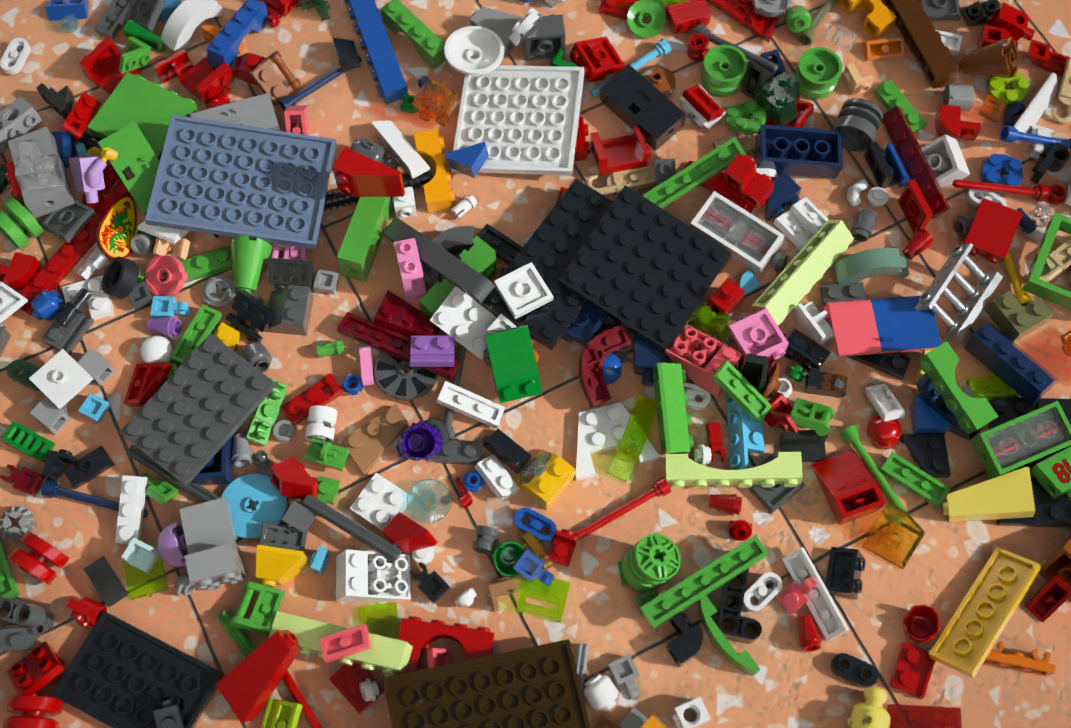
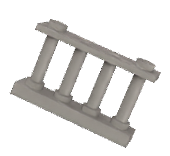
(975, 299)

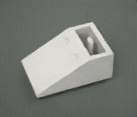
(372, 577)

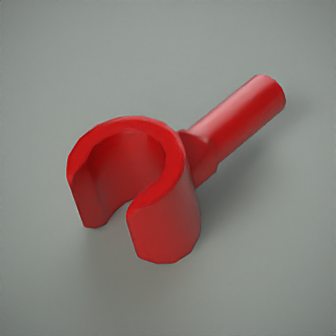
(465, 499)

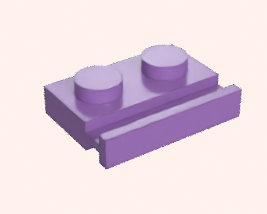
(432, 351)

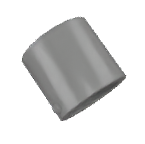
(959, 96)

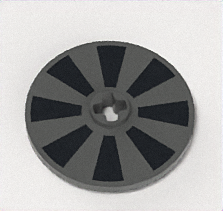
(398, 385)

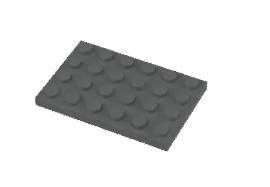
(198, 409)

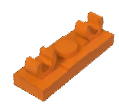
(1018, 662)

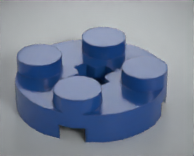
(1003, 163)

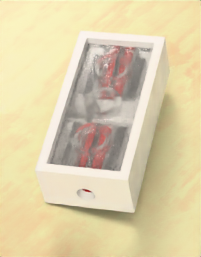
(739, 232)

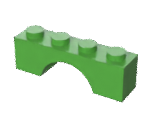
(402, 20)
(970, 411)

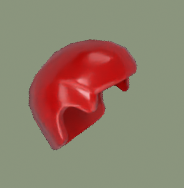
(884, 434)
(921, 623)

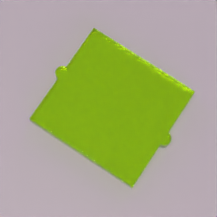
(144, 584)
(380, 619)

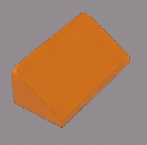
(883, 48)

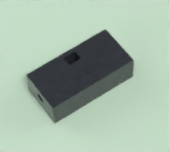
(643, 106)

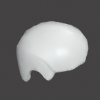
(156, 350)

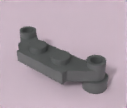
(23, 637)

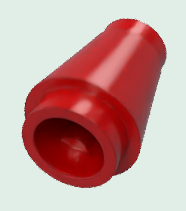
(919, 242)
(726, 503)
(808, 635)

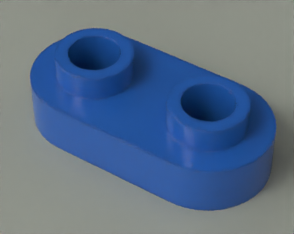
(535, 525)

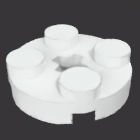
(522, 28)

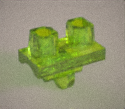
(710, 322)

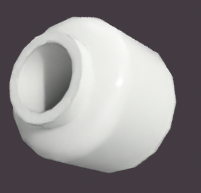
(600, 692)

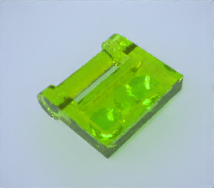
(554, 593)

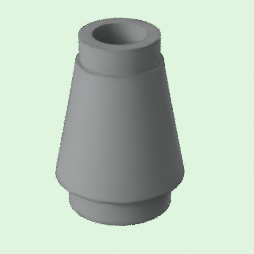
(241, 451)

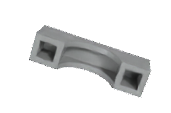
(54, 418)

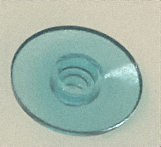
(429, 490)

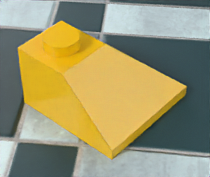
(278, 565)

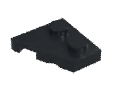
(929, 453)

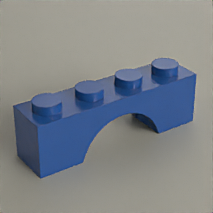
(225, 45)

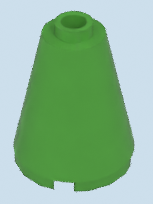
(248, 261)

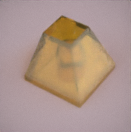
(894, 535)

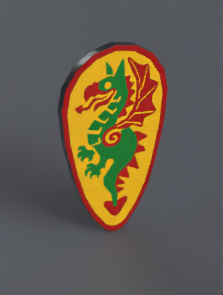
(117, 228)

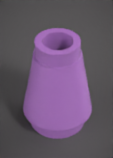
(166, 326)

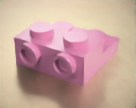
(759, 335)

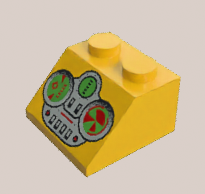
(545, 477)

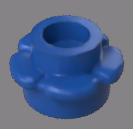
(352, 379)
(473, 487)

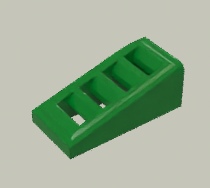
(144, 35)
(15, 435)

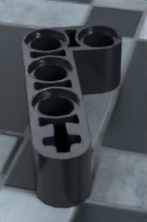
(733, 615)

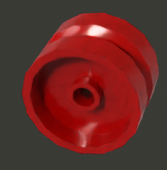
(36, 560)
(32, 711)

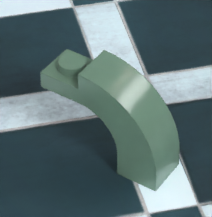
(871, 263)

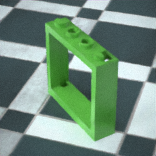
(1033, 283)

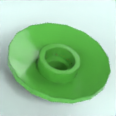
(646, 9)

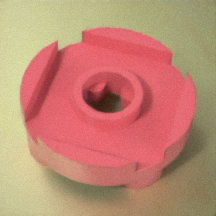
(176, 276)

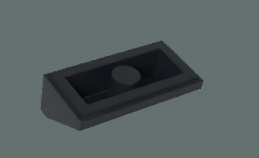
(346, 54)

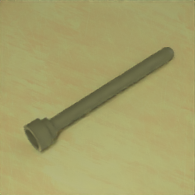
(807, 36)

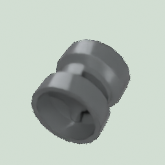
(485, 539)

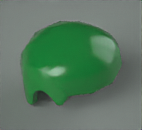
(506, 556)

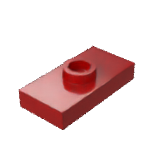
(703, 103)

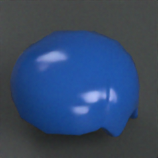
(611, 369)

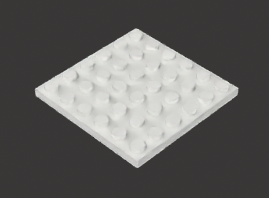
(523, 117)

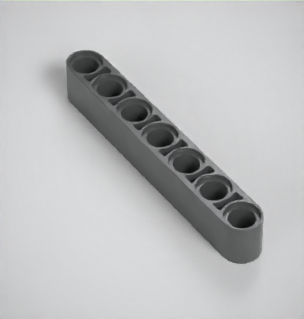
(442, 261)

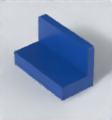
(66, 145)

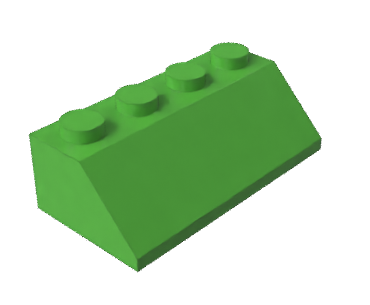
(671, 408)

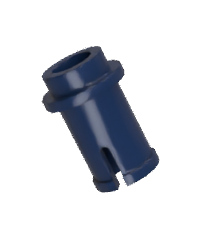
(1026, 223)

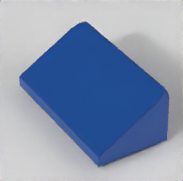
(59, 9)
(897, 164)

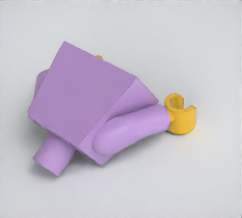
(88, 171)

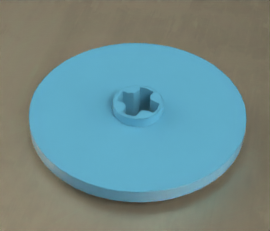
(259, 490)

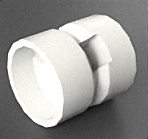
(321, 423)

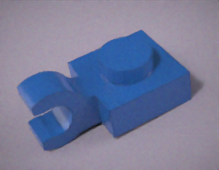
(531, 566)

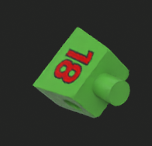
(1055, 474)

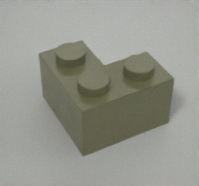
(1015, 319)

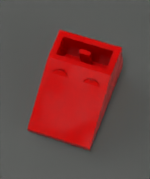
(848, 487)

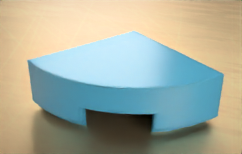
(749, 283)

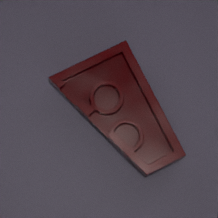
(404, 318)

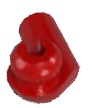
(273, 16)

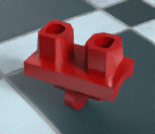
(173, 66)

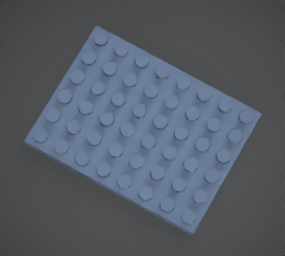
(241, 181)

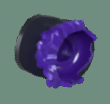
(423, 439)

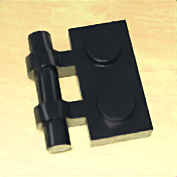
(254, 312)

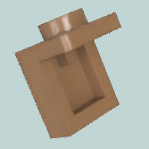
(503, 587)

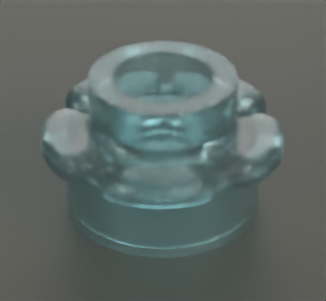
(70, 23)

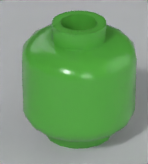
(797, 19)

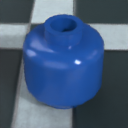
(47, 305)

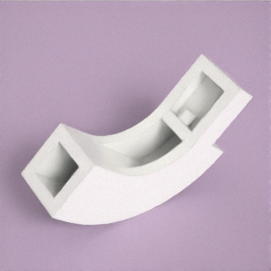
(186, 19)

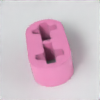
(366, 366)

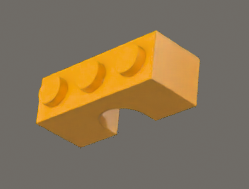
(879, 17)

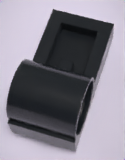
(1050, 161)

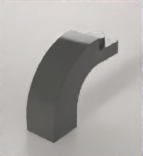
(453, 241)

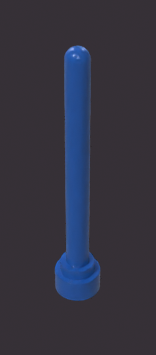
(1011, 134)

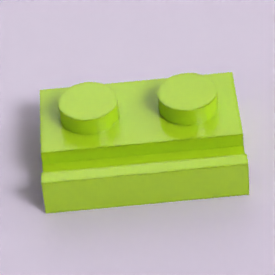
(281, 714)

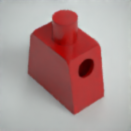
(1013, 21)
(726, 297)

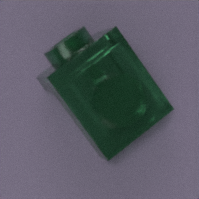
(320, 5)

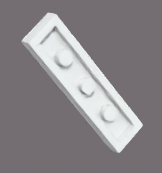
(820, 601)

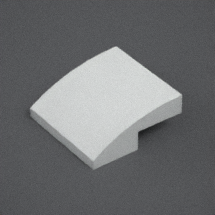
(801, 222)

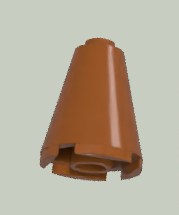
(991, 60)

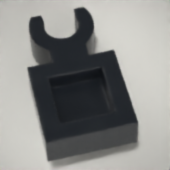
(431, 585)

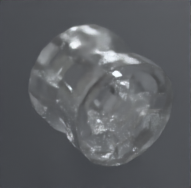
(1041, 213)

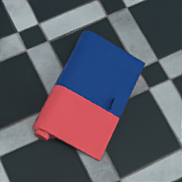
(881, 326)

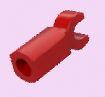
(714, 439)

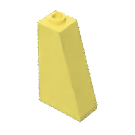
(993, 499)

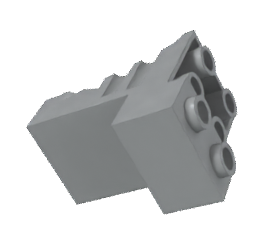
(211, 545)

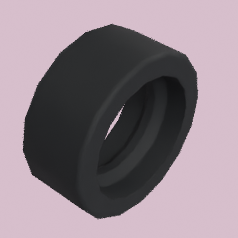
(120, 277)

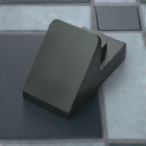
(754, 78)
(59, 101)

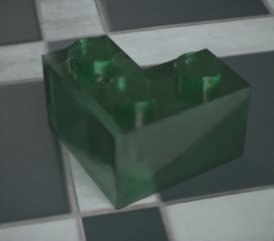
(779, 98)

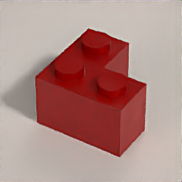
(746, 183)

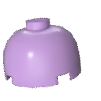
(172, 545)

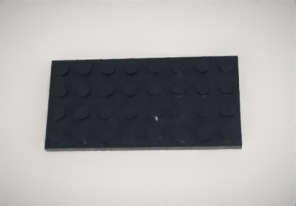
(551, 252)

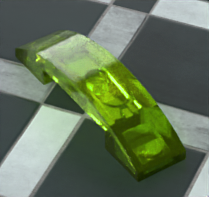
(633, 438)

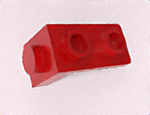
(778, 414)

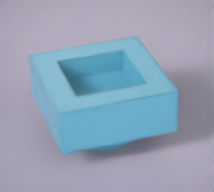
(94, 408)
(319, 560)

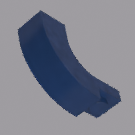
(937, 402)

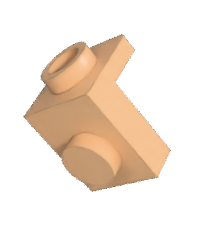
(854, 80)
(178, 250)

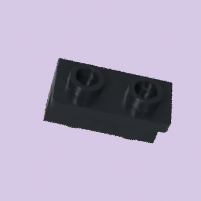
(880, 166)
(805, 351)
(845, 572)

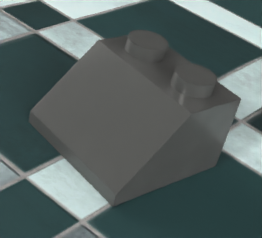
(545, 38)
(291, 309)

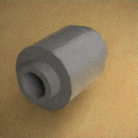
(863, 225)

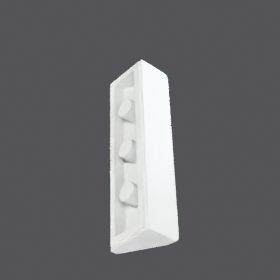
(1037, 106)
(400, 148)

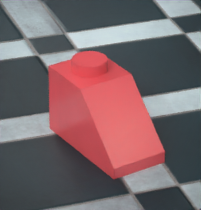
(297, 119)

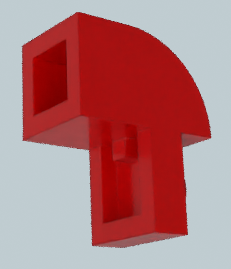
(949, 122)
(20, 271)

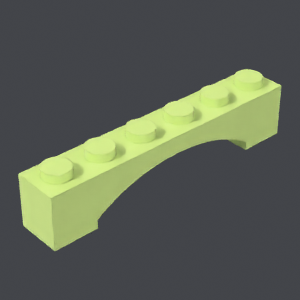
(784, 470)

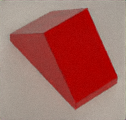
(1049, 598)

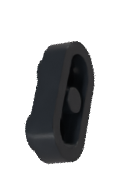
(854, 670)

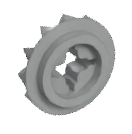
(210, 289)
(26, 523)

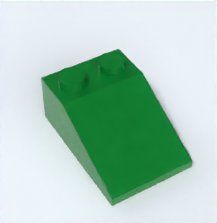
(513, 364)

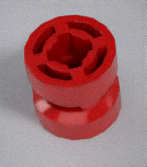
(697, 46)

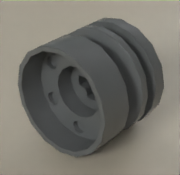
(858, 123)

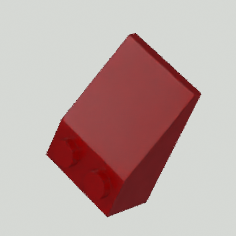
(366, 177)

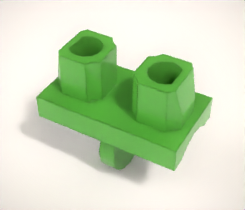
(327, 454)

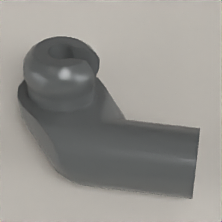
(262, 463)

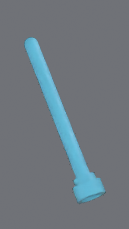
(661, 49)

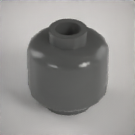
(257, 355)

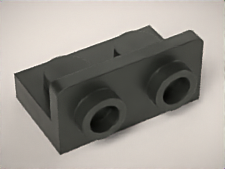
(290, 272)

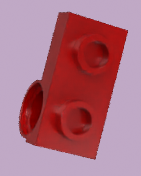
(85, 611)

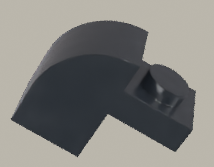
(689, 640)

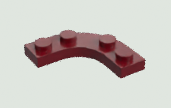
(592, 362)

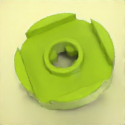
(1018, 84)

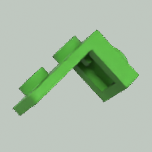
(135, 56)

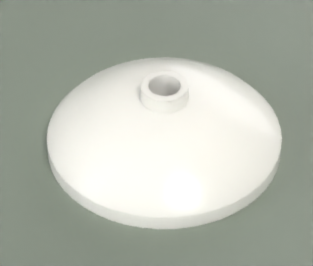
(474, 50)

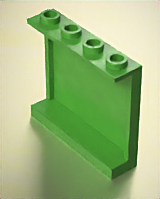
(146, 105)

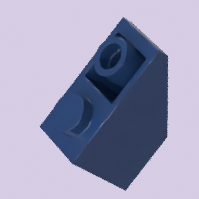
(785, 193)

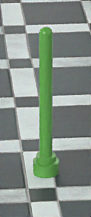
(851, 436)

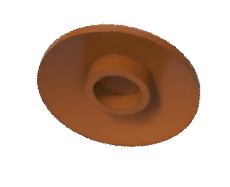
(666, 80)
(772, 383)

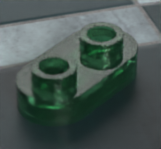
(23, 379)

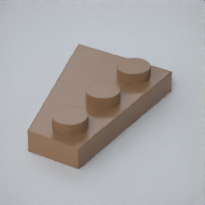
(374, 437)

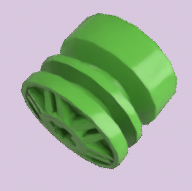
(643, 570)

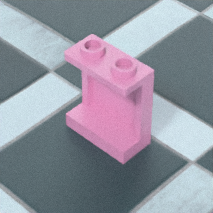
(410, 269)

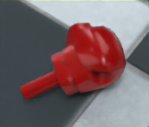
(219, 99)

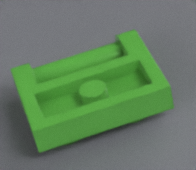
(804, 413)
(265, 609)

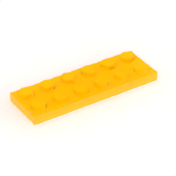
(984, 612)

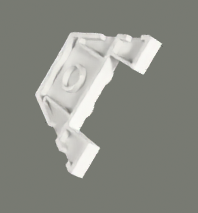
(601, 431)

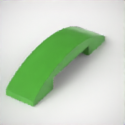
(744, 660)

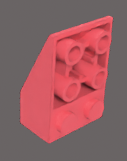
(702, 356)

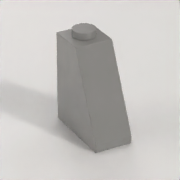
(498, 22)

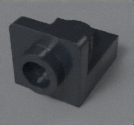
(55, 464)

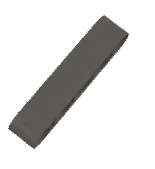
(21, 612)

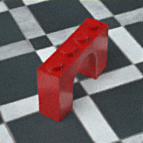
(420, 634)

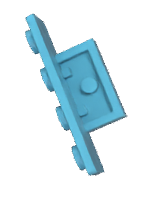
(744, 435)

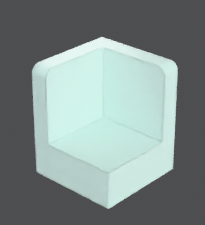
(140, 555)

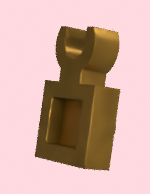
(531, 543)

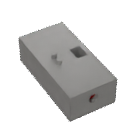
(252, 112)
(48, 199)

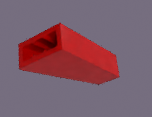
(257, 676)

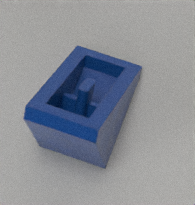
(468, 159)
(926, 419)

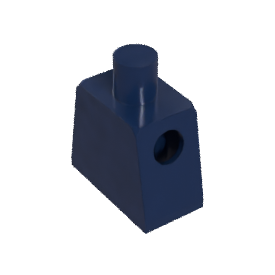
(645, 358)

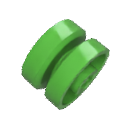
(723, 70)
(818, 72)
(18, 221)

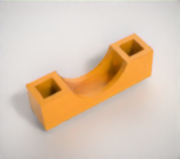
(436, 191)

